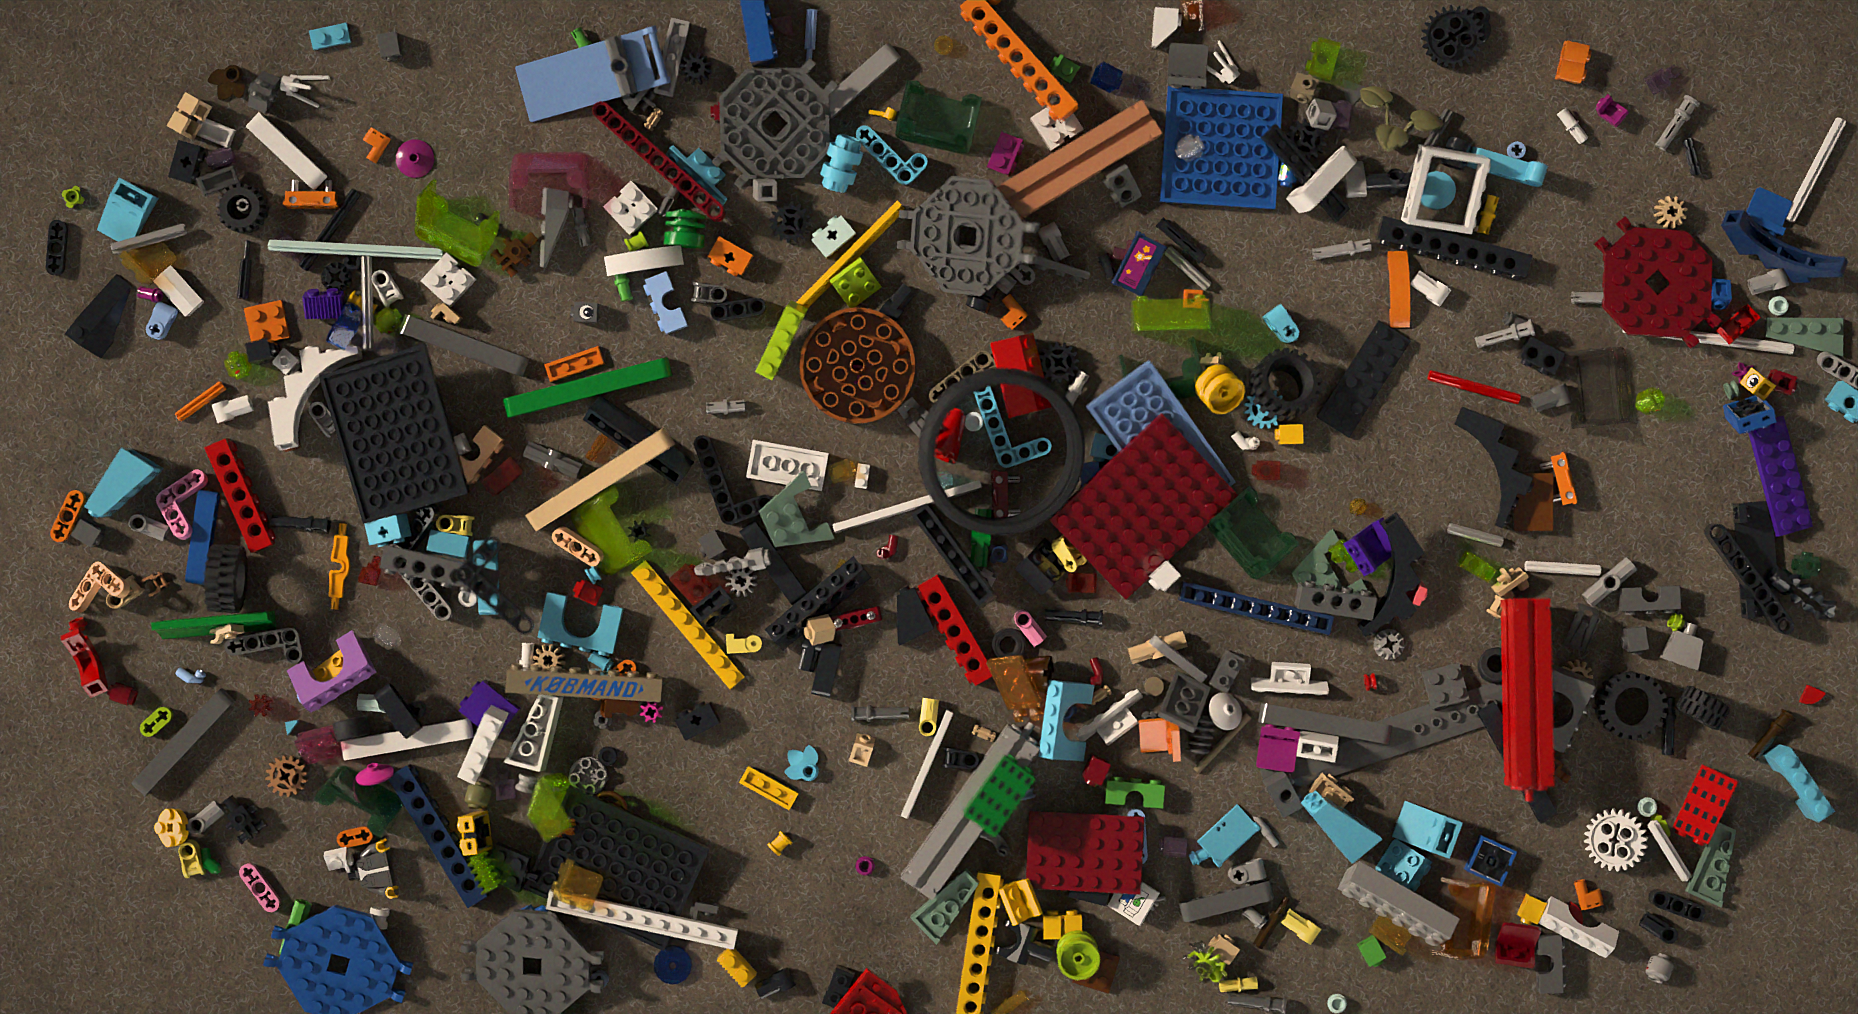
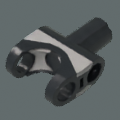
(1025, 944)

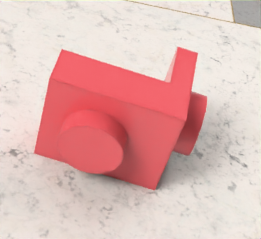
(1418, 594)

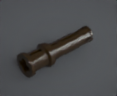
(1777, 727)

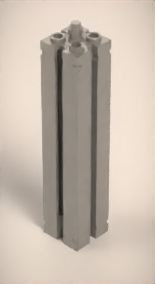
(954, 831)

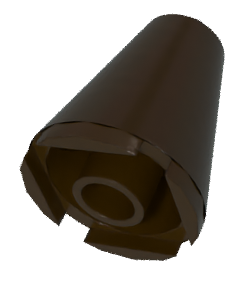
(1041, 671)

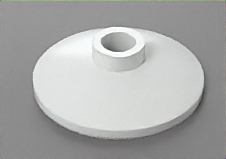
(1220, 714)

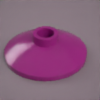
(424, 160)

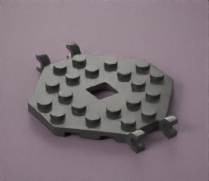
(796, 100)
(998, 237)
(539, 936)

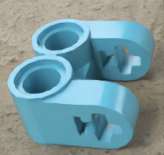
(1277, 320)

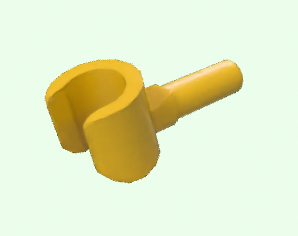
(889, 114)

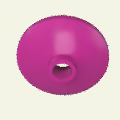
(374, 774)

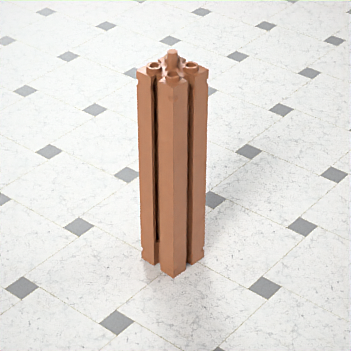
(1080, 160)

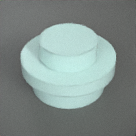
(1778, 305)
(1647, 807)
(1337, 1003)

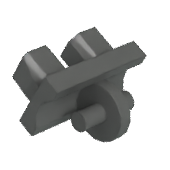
(634, 102)

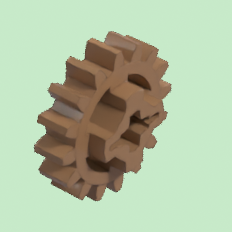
(290, 782)

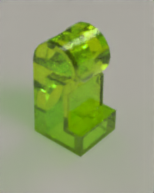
(1476, 566)

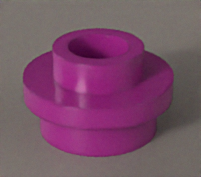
(869, 870)

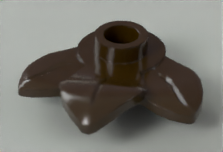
(226, 85)

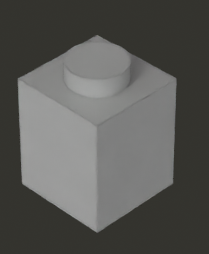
(765, 189)

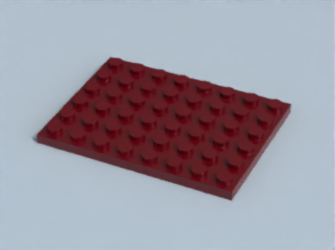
(1143, 506)

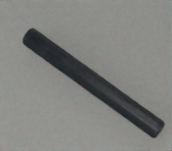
(331, 226)

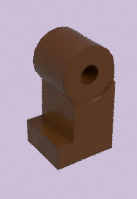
(611, 706)

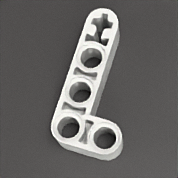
(1327, 176)

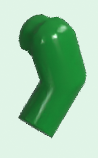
(208, 862)

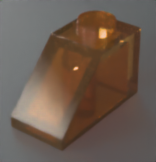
(1192, 15)

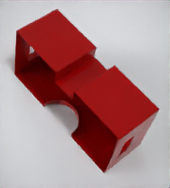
(1734, 326)

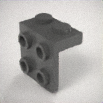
(1187, 65)

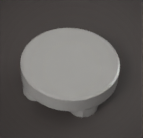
(588, 775)

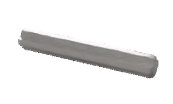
(149, 238)

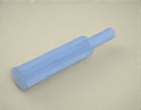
(810, 33)

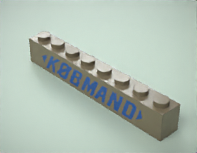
(585, 684)

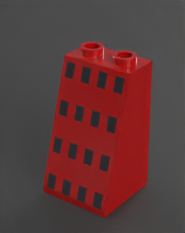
(1705, 805)

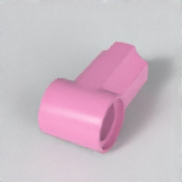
(1030, 628)

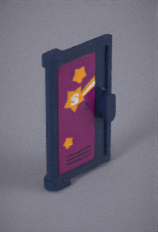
(1139, 264)

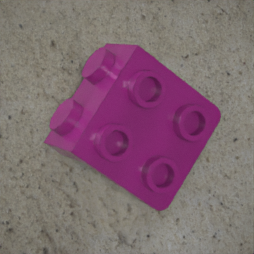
(1277, 748)

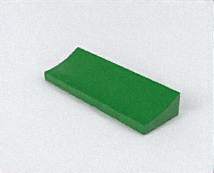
(202, 625)

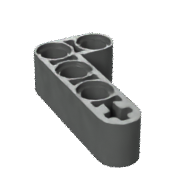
(264, 643)

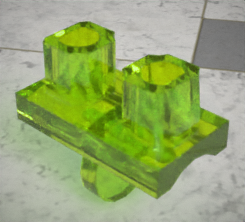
(1340, 554)

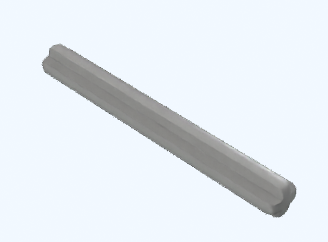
(367, 302)

